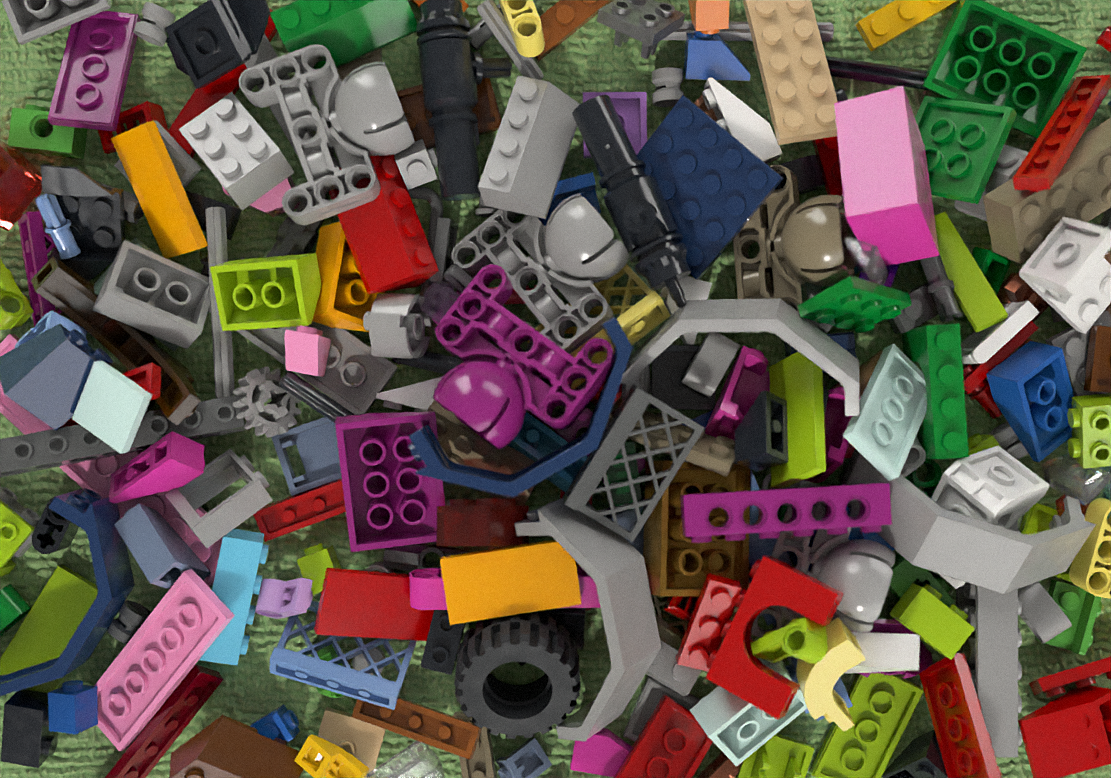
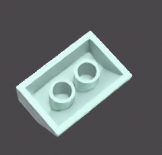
(738, 725)

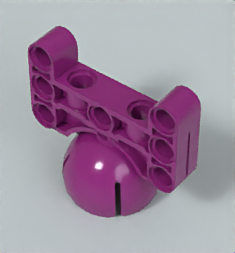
(489, 391)

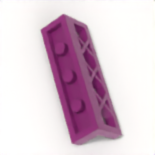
(35, 257)

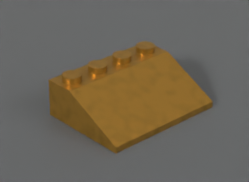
(671, 559)

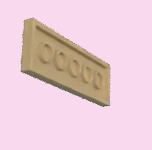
(793, 69)

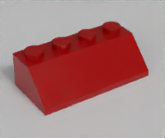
(387, 234)

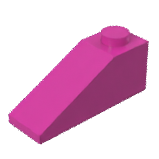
(159, 468)
(599, 754)

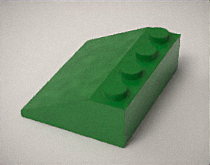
(1003, 62)

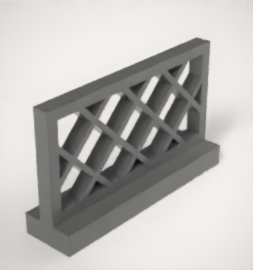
(611, 442)

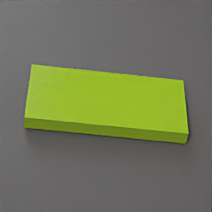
(801, 385)
(50, 624)
(880, 716)

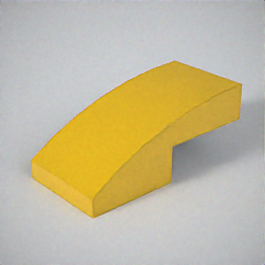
(328, 760)

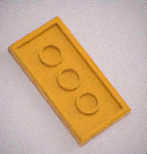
(159, 190)
(509, 581)

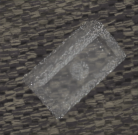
(867, 260)
(1072, 480)

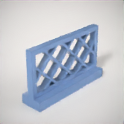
(335, 677)

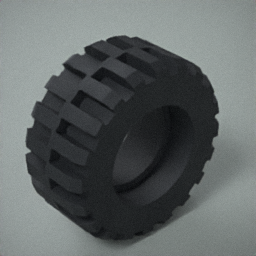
(512, 707)

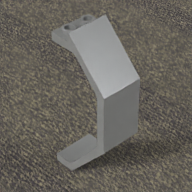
(748, 316)
(967, 546)
(624, 605)

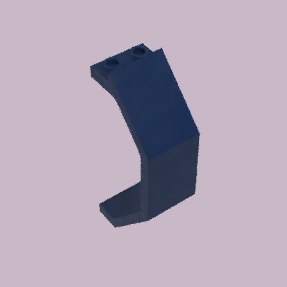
(439, 466)
(113, 582)

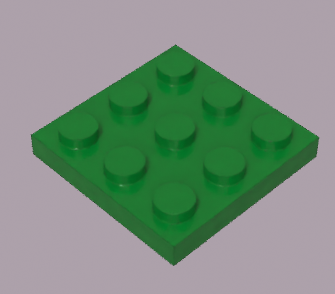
(962, 144)

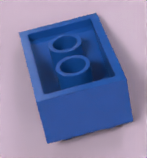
(1034, 396)

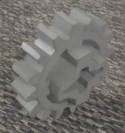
(256, 390)

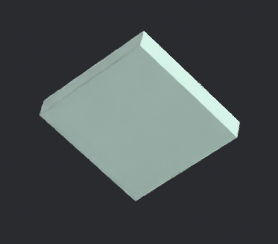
(111, 406)

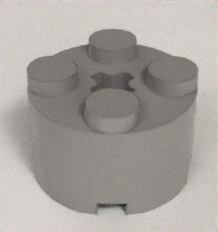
(397, 326)

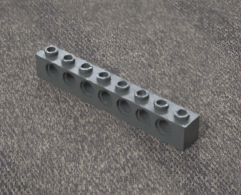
(77, 444)

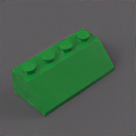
(343, 26)

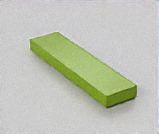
(970, 284)

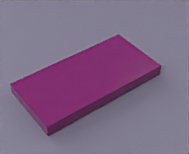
(94, 72)

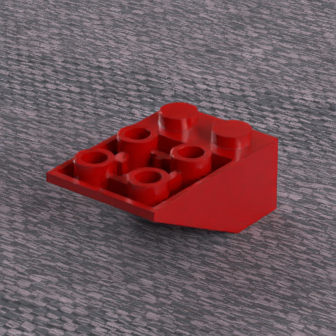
(1069, 733)

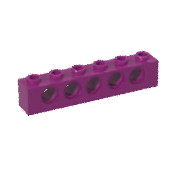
(871, 497)

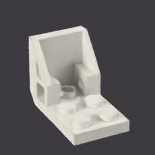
(1072, 271)
(989, 489)

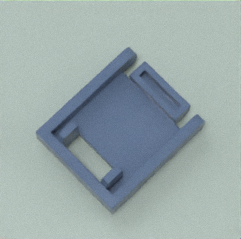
(318, 453)

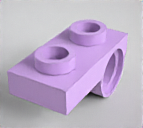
(284, 598)

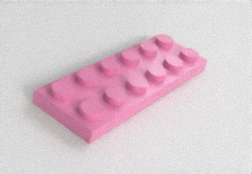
(158, 657)

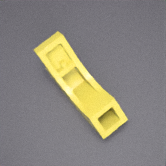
(819, 678)

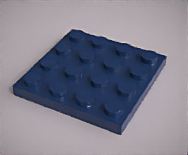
(706, 181)

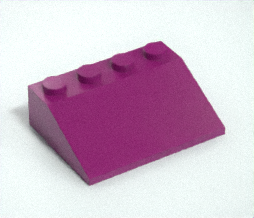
(381, 492)

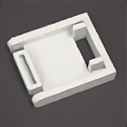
(984, 344)

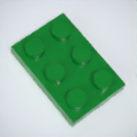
(855, 304)

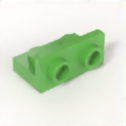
(1081, 610)

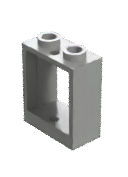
(232, 511)

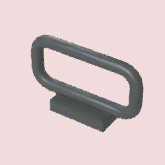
(441, 234)

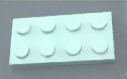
(889, 412)

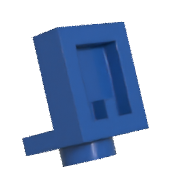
(279, 724)

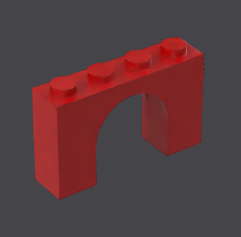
(734, 664)

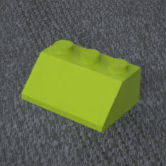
(267, 291)

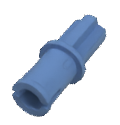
(57, 226)

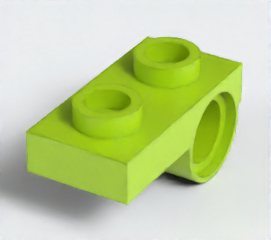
(13, 301)
(798, 639)

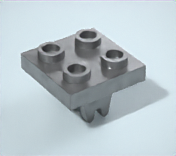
(641, 20)

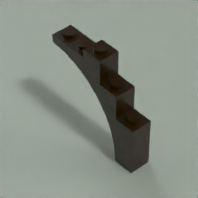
(128, 344)

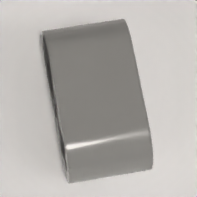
(710, 363)
(1042, 612)

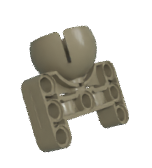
(797, 245)

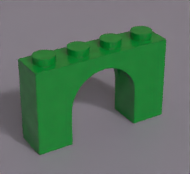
(940, 358)

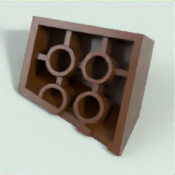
(233, 751)

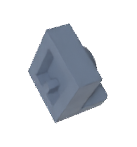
(524, 762)

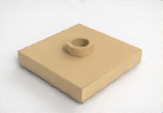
(353, 736)

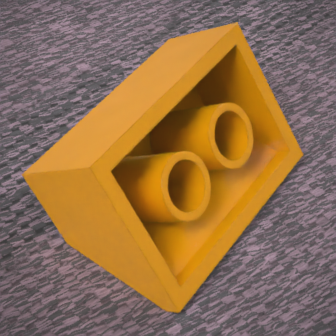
(342, 292)

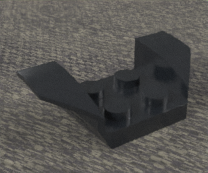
(217, 38)
(94, 215)

